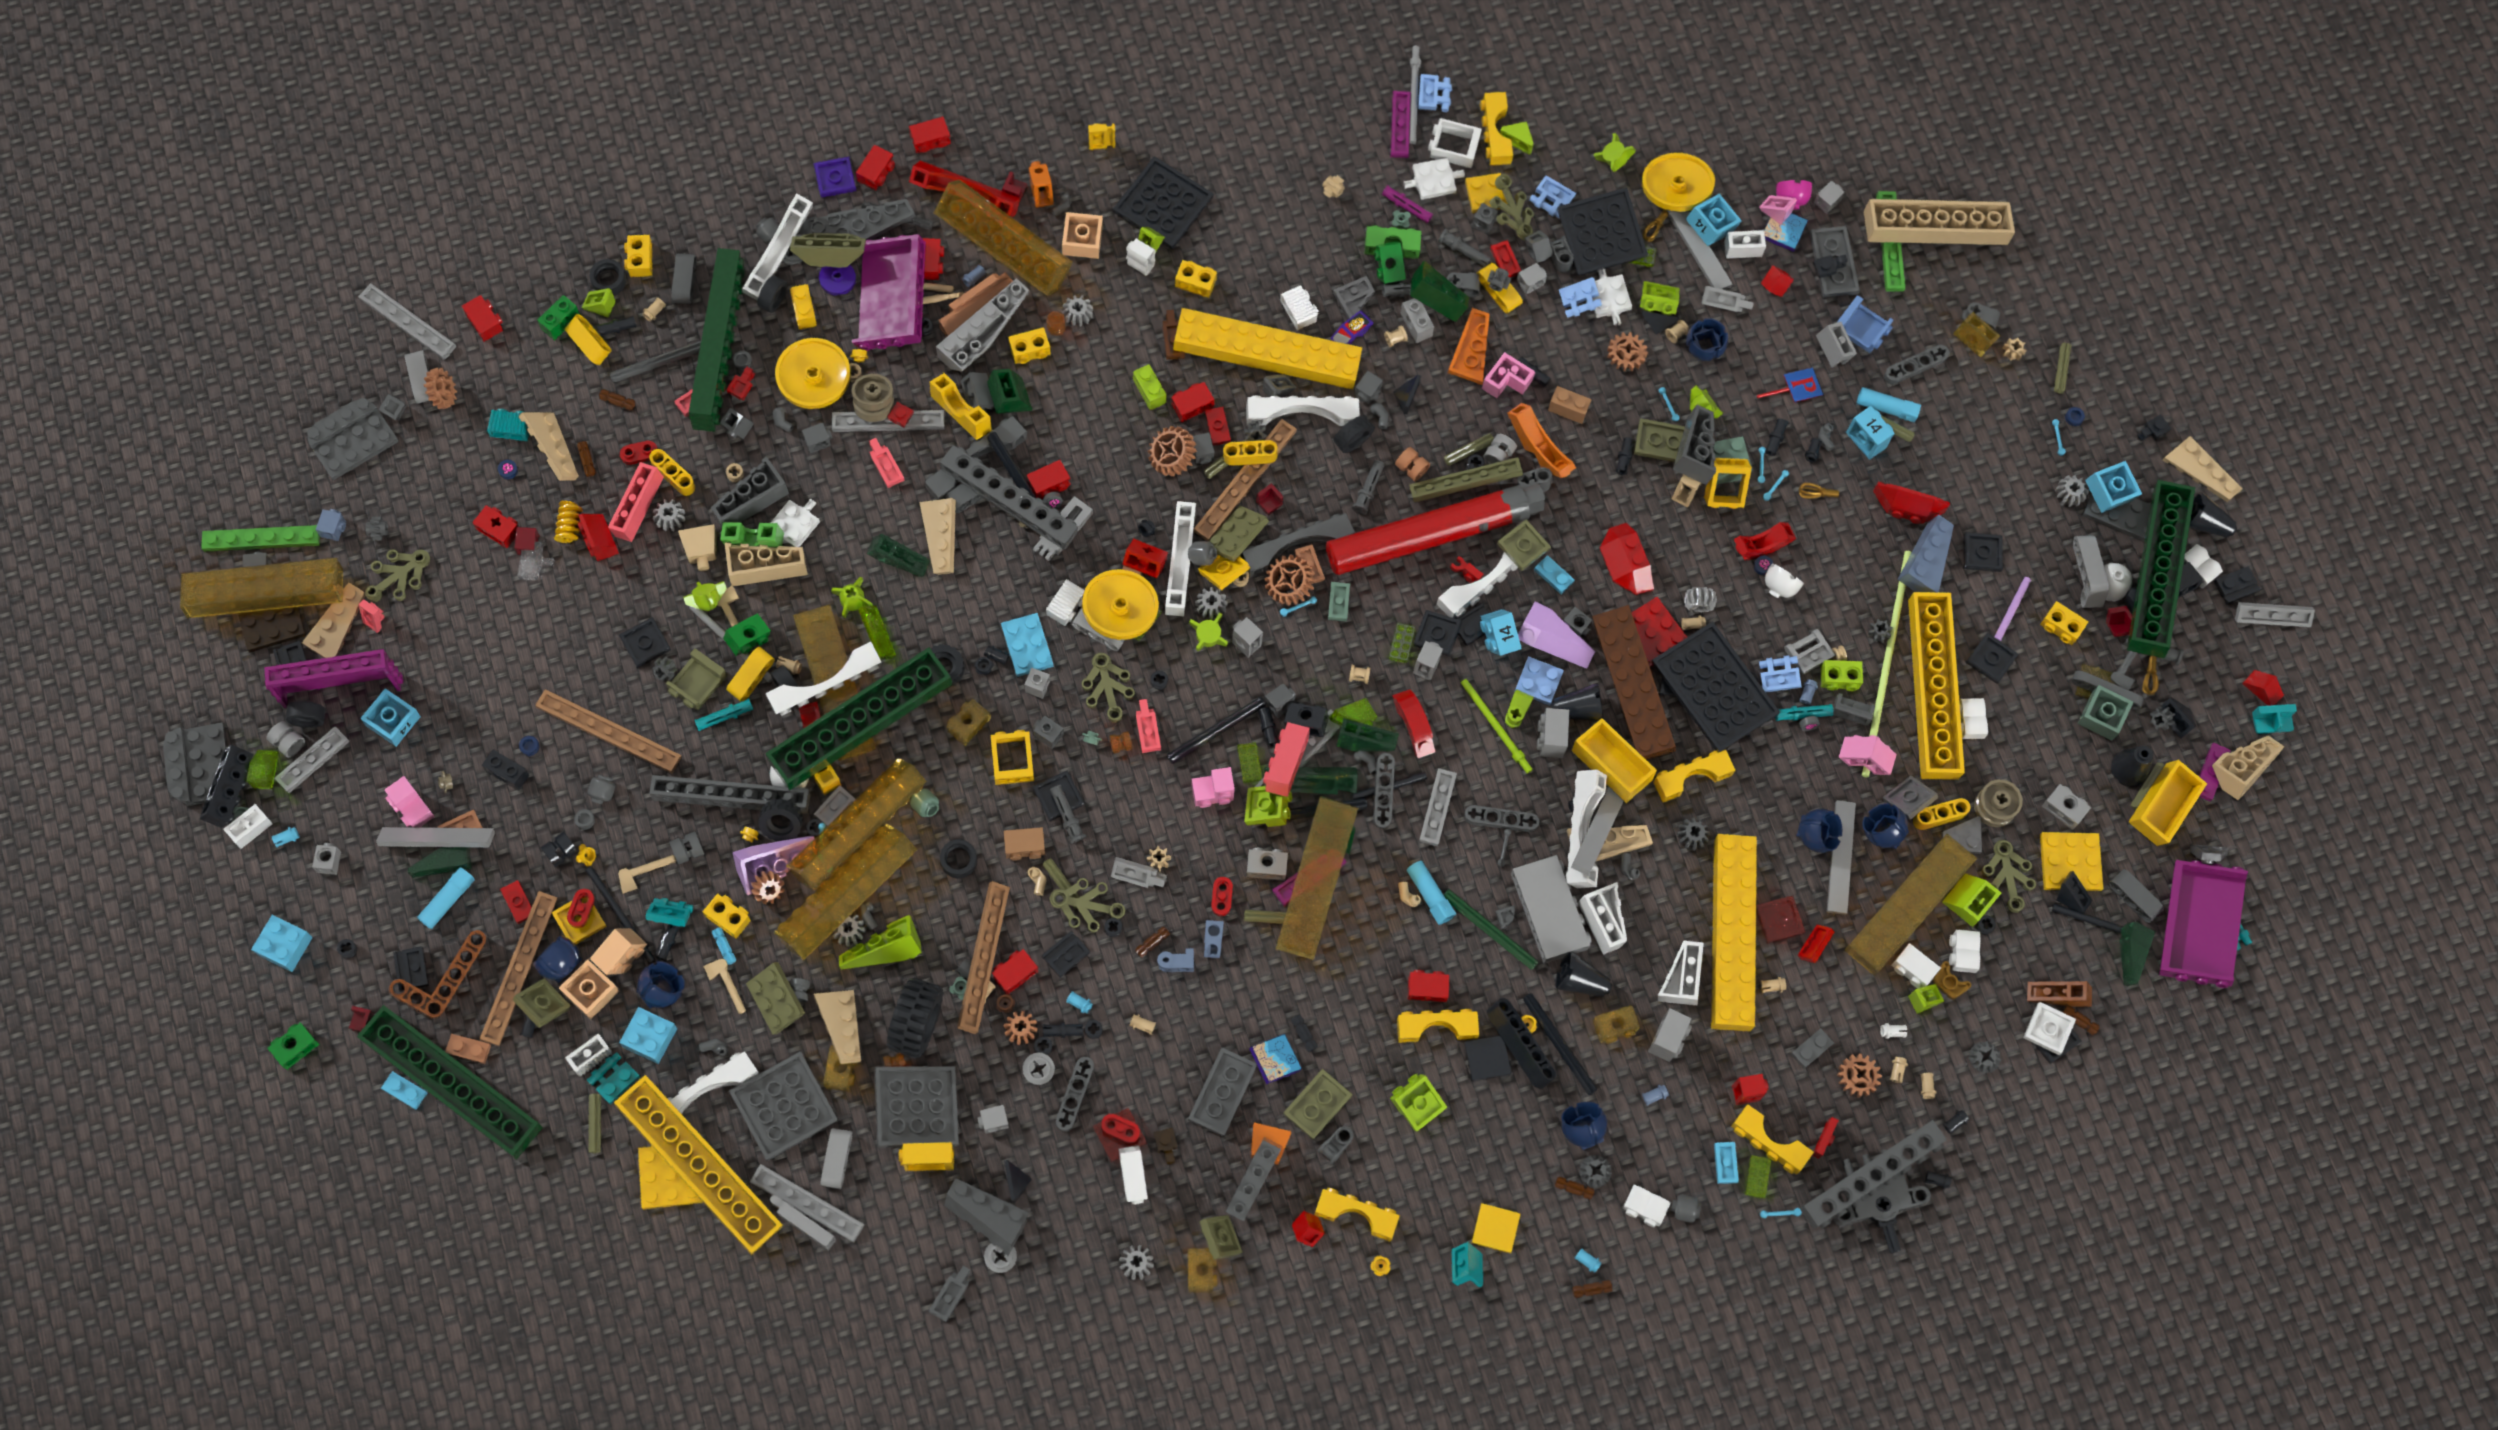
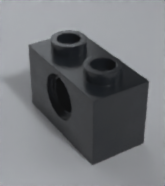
(1317, 721)
(505, 770)

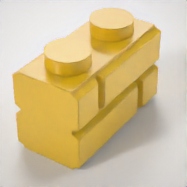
(803, 306)

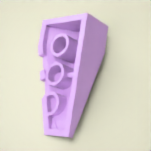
(1552, 635)
(767, 857)

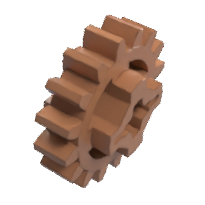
(1635, 351)
(440, 388)
(1867, 1084)

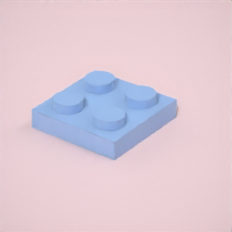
(1539, 680)

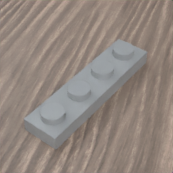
(2274, 614)
(311, 759)
(1437, 807)

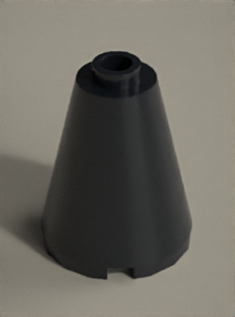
(2210, 518)
(1582, 703)
(2132, 765)
(1581, 977)

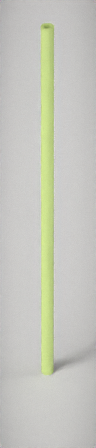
(1887, 659)

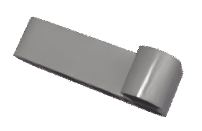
(2092, 571)

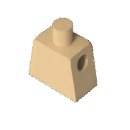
(1684, 495)
(700, 545)

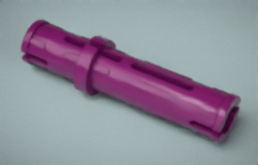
(1389, 193)

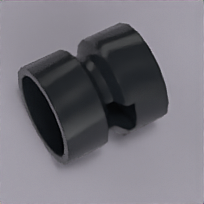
(566, 846)

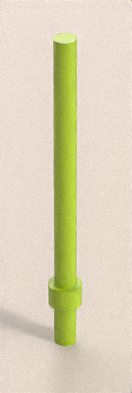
(1518, 755)

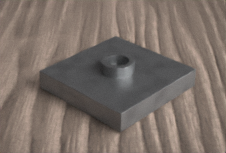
(1911, 797)

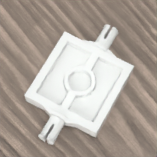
(1434, 178)
(1613, 297)
(796, 522)

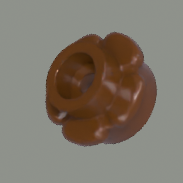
(1000, 1003)

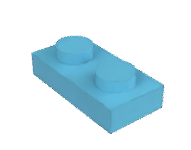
(1554, 575)
(404, 1090)
(1726, 1163)

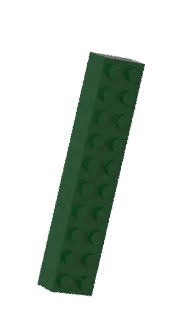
(716, 340)
(2161, 569)
(859, 718)
(450, 1082)

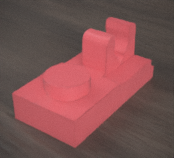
(371, 615)

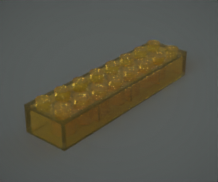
(1003, 237)
(261, 587)
(825, 659)
(856, 824)
(1317, 878)
(845, 891)
(1910, 904)

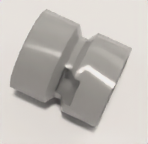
(1500, 449)
(286, 740)

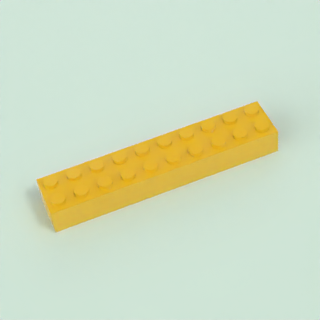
(1267, 348)
(1936, 686)
(1734, 933)
(698, 1164)

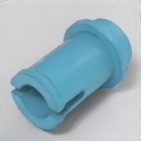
(285, 837)
(1079, 1002)
(1588, 1260)

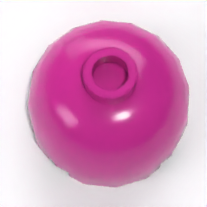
(1800, 191)

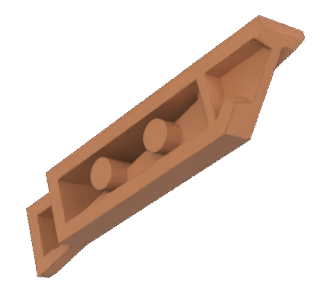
(972, 301)

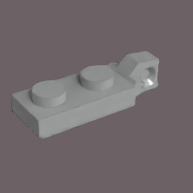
(1725, 299)
(1137, 873)

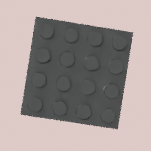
(916, 1105)
(783, 1106)

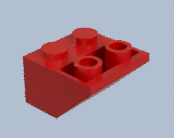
(597, 536)

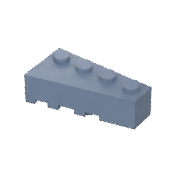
(1927, 561)

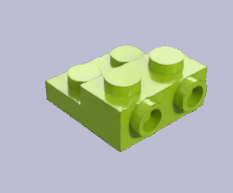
(1659, 298)
(1266, 807)
(1418, 1101)

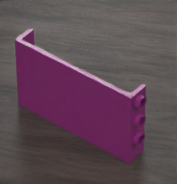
(891, 292)
(330, 673)
(2203, 923)

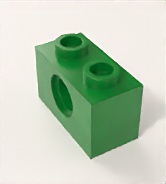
(1396, 271)
(557, 317)
(752, 626)
(304, 1044)

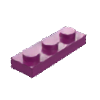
(2207, 772)

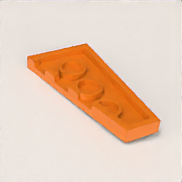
(1471, 350)

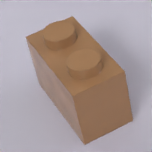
(1569, 404)
(1024, 843)

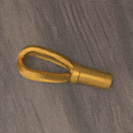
(1658, 222)
(1821, 491)
(2151, 671)

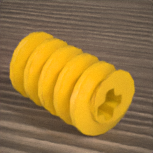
(567, 522)

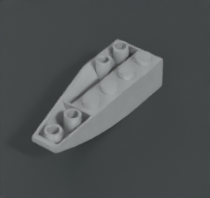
(981, 329)

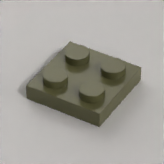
(1523, 545)
(541, 1003)
(1220, 1237)

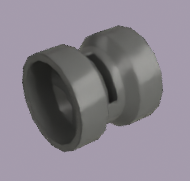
(800, 988)

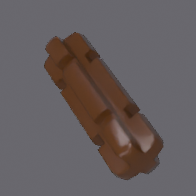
(617, 399)
(586, 458)
(1152, 942)
(2082, 1020)
(1574, 1187)
(1592, 1289)

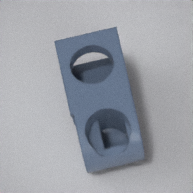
(1213, 938)
(1176, 962)

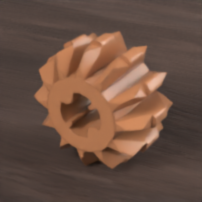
(762, 893)
(1014, 1024)

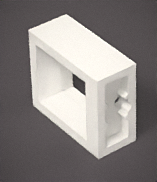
(1458, 130)
(1133, 1174)

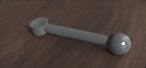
(1501, 862)

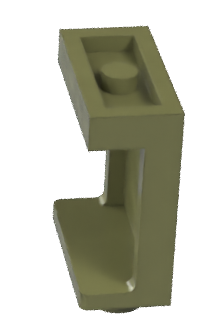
(696, 680)

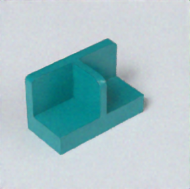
(2274, 718)
(1467, 1265)

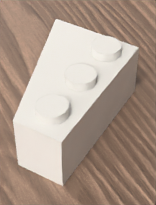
(1604, 917)
(1684, 977)

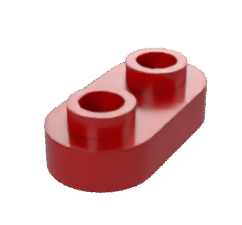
(638, 452)
(1222, 897)
(580, 909)
(1121, 1127)

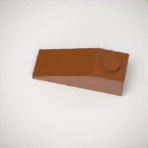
(2061, 993)

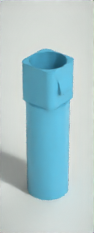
(1888, 404)
(446, 898)
(1438, 904)

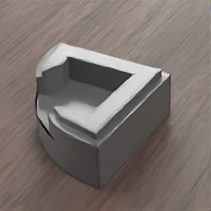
(1505, 916)

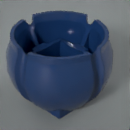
(1709, 329)
(1886, 826)
(1820, 830)
(558, 959)
(660, 985)
(1584, 1124)

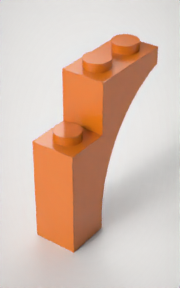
(1537, 441)

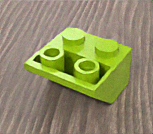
(1971, 898)

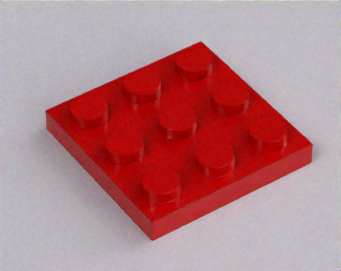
(1656, 629)

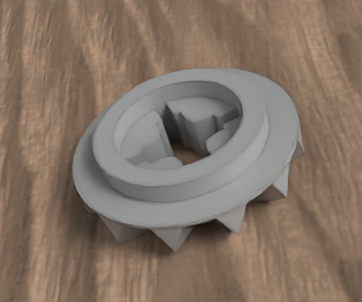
(1029, 1066)
(1001, 1266)

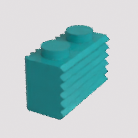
(507, 425)

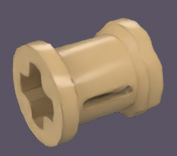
(1677, 331)
(1395, 336)
(1359, 674)

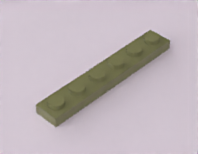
(1466, 479)

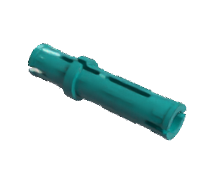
(1802, 712)
(724, 714)

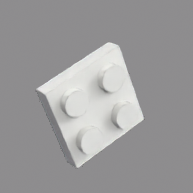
(2049, 1028)

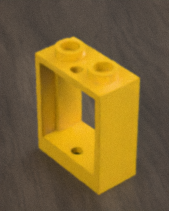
(1732, 466)
(1012, 776)
(927, 1156)

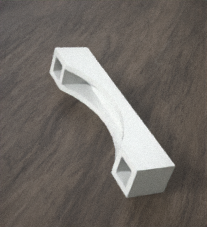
(779, 245)
(1269, 408)
(1179, 560)
(1458, 598)
(786, 696)
(1588, 792)
(732, 1073)

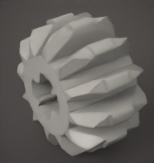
(1071, 307)
(2065, 490)
(662, 515)
(1204, 599)
(1700, 599)
(857, 928)
(1129, 1260)

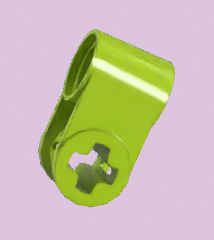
(1518, 706)

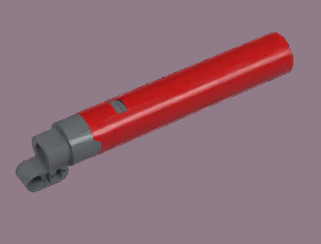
(1441, 525)

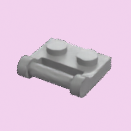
(1813, 656)

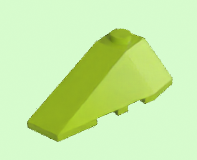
(892, 945)

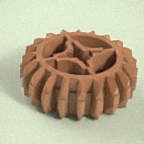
(1180, 442)
(1283, 584)

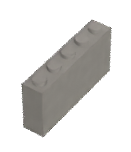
(1550, 909)

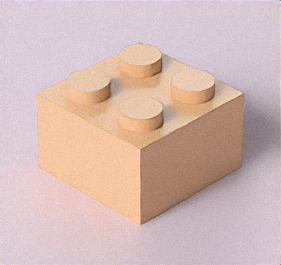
(1082, 235)
(619, 951)
(589, 989)

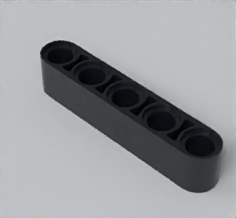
(1521, 1043)

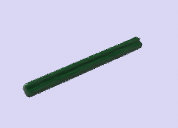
(1491, 930)

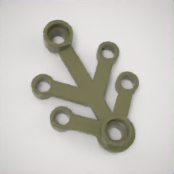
(1523, 227)
(399, 573)
(1107, 684)
(2009, 873)
(1083, 904)

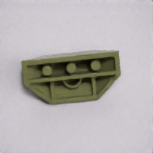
(828, 249)

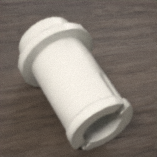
(1893, 1031)

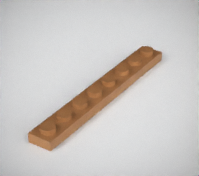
(1241, 485)
(608, 731)
(983, 958)
(518, 968)

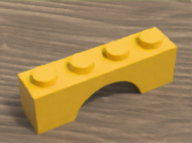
(1499, 147)
(946, 394)
(1715, 766)
(1462, 1024)
(1750, 1125)
(1381, 1221)

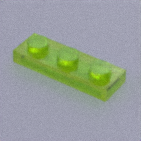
(877, 632)

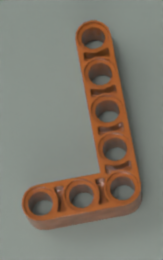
(446, 980)

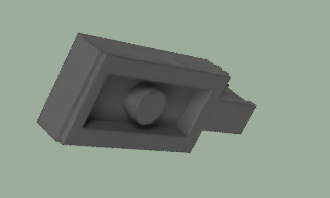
(950, 1294)

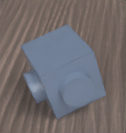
(331, 524)

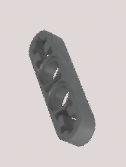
(1915, 362)
(2090, 682)
(1383, 790)
(1501, 818)
(1078, 1095)

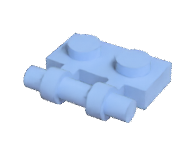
(1428, 93)
(1554, 192)
(1579, 293)
(1780, 679)

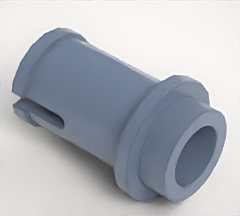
(970, 279)
(1808, 691)
(1655, 1094)

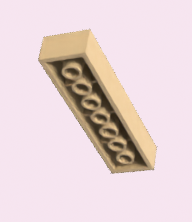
(1939, 222)

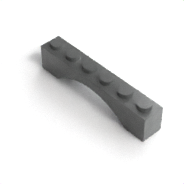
(1009, 432)
(1263, 555)

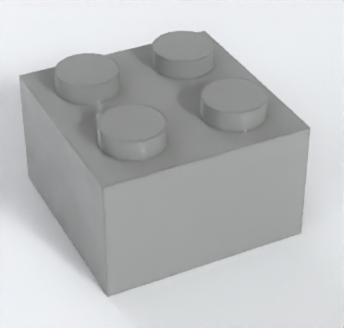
(1553, 733)
(1670, 1034)

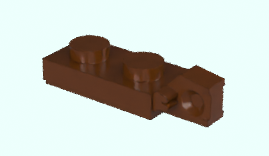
(1169, 332)

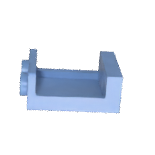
(1864, 326)

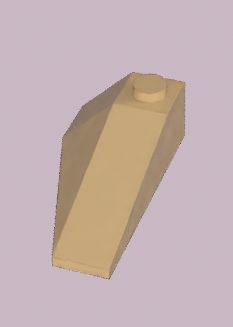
(2244, 766)

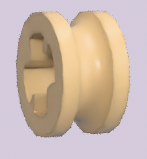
(853, 366)
(730, 468)
(1245, 580)
(1840, 654)

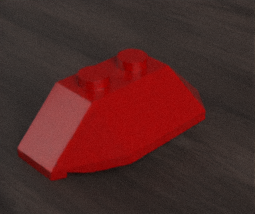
(1909, 503)
(1627, 559)

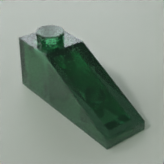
(897, 555)
(1363, 737)
(442, 861)
(2134, 950)

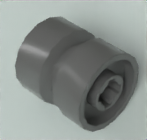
(680, 851)

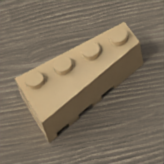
(763, 563)

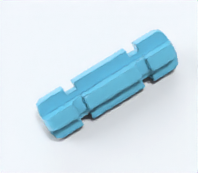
(723, 945)

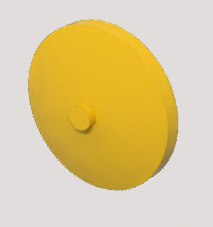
(1678, 181)
(812, 373)
(1120, 604)

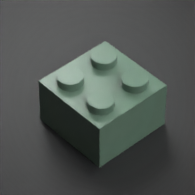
(1730, 448)
(2105, 712)

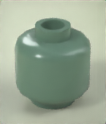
(925, 803)

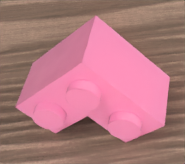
(1508, 372)
(1869, 753)
(1214, 788)
(405, 799)

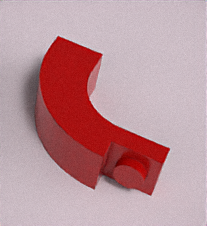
(1765, 542)
(1412, 713)

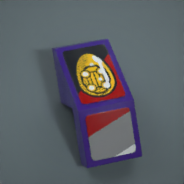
(1352, 328)

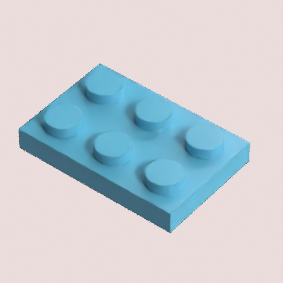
(1027, 644)

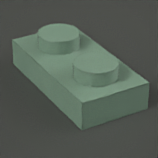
(1338, 601)

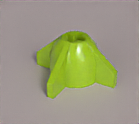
(1615, 154)
(1702, 398)
(705, 596)
(851, 597)
(1208, 633)

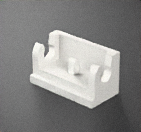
(247, 826)

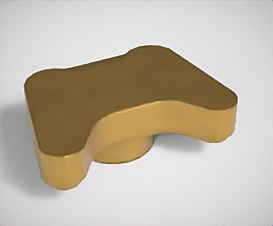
(1949, 983)

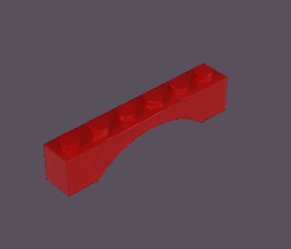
(936, 178)

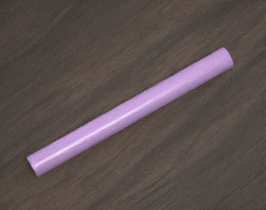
(2012, 609)

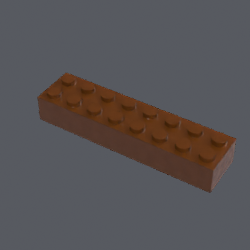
(1634, 683)

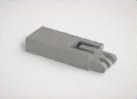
(1075, 510)
(803, 1223)

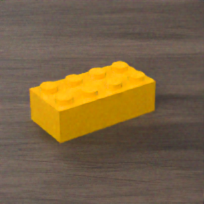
(1609, 753)
(2167, 802)

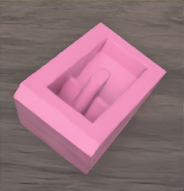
(1778, 207)

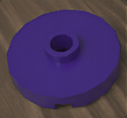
(837, 285)

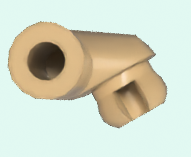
(1039, 879)
(1406, 897)

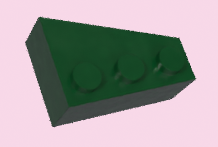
(1438, 292)

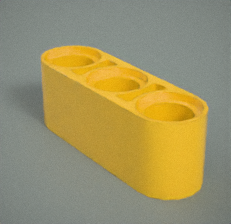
(1507, 298)
(588, 339)
(1258, 447)
(676, 479)
(750, 674)
(1947, 808)

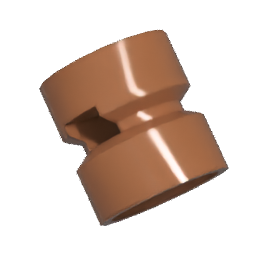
(1408, 459)

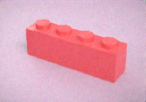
(635, 502)
(1287, 759)

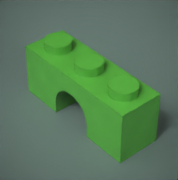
(1409, 239)
(766, 534)

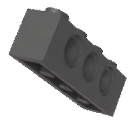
(1253, 1179)

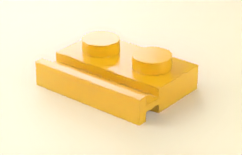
(1101, 136)

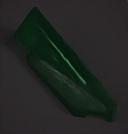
(1324, 780)

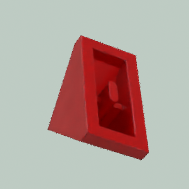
(2264, 687)

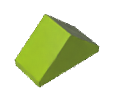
(1519, 136)
(1150, 237)
(599, 302)
(1925, 998)

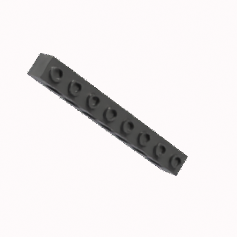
(1060, 537)
(724, 793)
(1929, 1133)

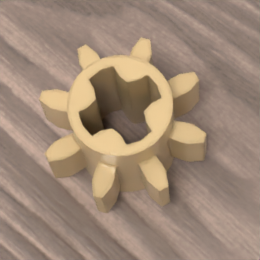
(1333, 186)
(2010, 346)
(1158, 852)

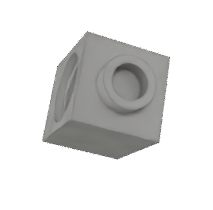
(1829, 197)
(1531, 278)
(1037, 683)
(332, 864)
(993, 1119)

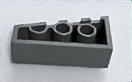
(1696, 452)
(751, 495)
(987, 1214)

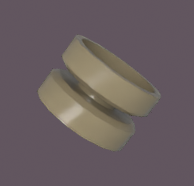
(872, 397)
(1998, 803)

